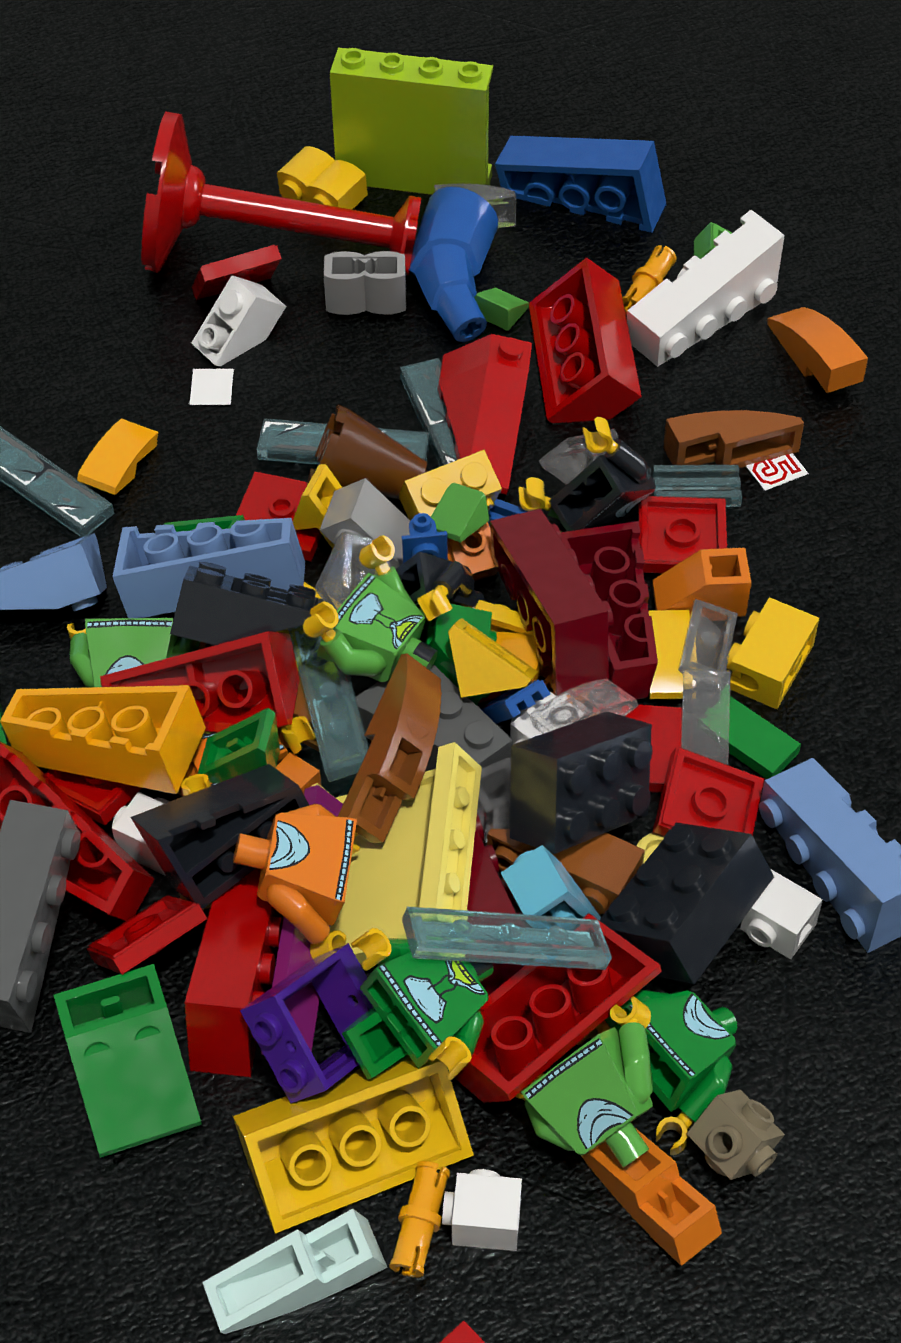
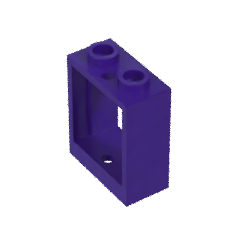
(335, 978)

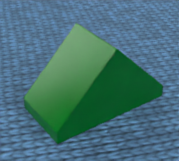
(241, 747)

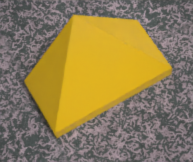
(483, 664)

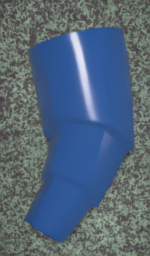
(450, 253)

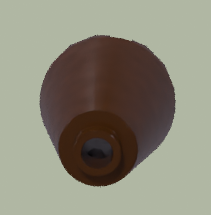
(360, 451)

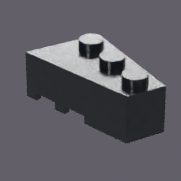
(199, 832)

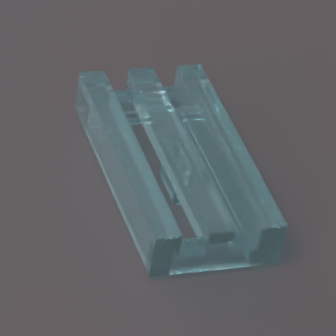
(697, 480)

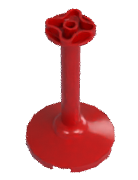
(186, 196)

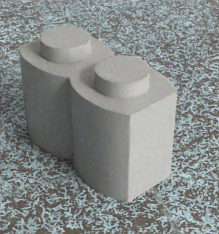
(365, 282)

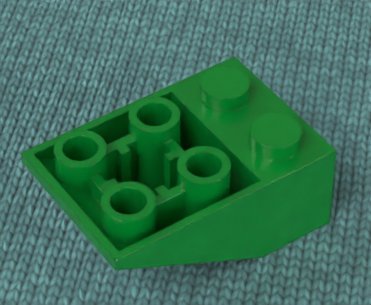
(127, 1060)

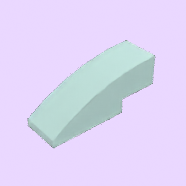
(294, 1272)

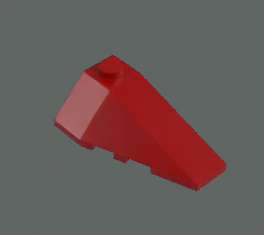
(485, 398)
(227, 678)

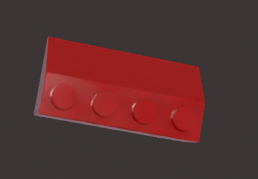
(584, 346)
(545, 1014)

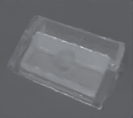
(707, 638)

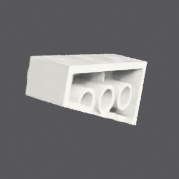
(709, 291)

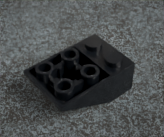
(229, 608)

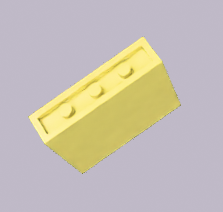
(423, 856)

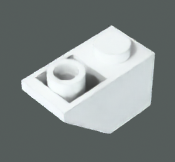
(238, 321)

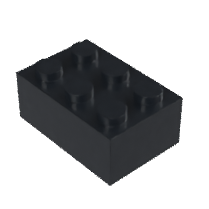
(580, 781)
(690, 897)

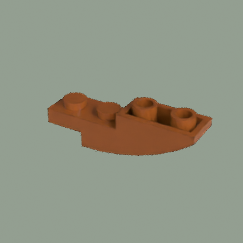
(399, 750)

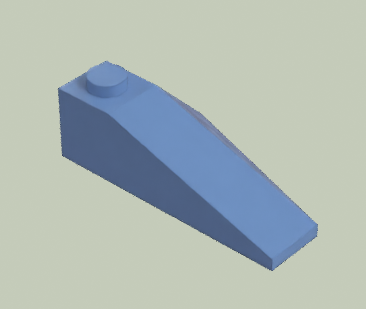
(55, 578)

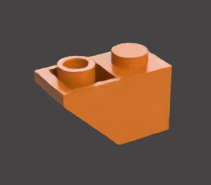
(708, 575)

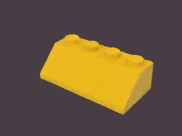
(351, 1139)

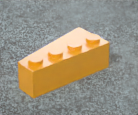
(109, 732)

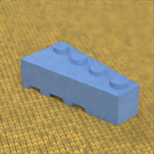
(153, 565)
(838, 850)

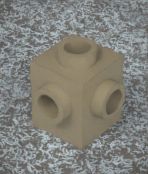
(736, 1135)

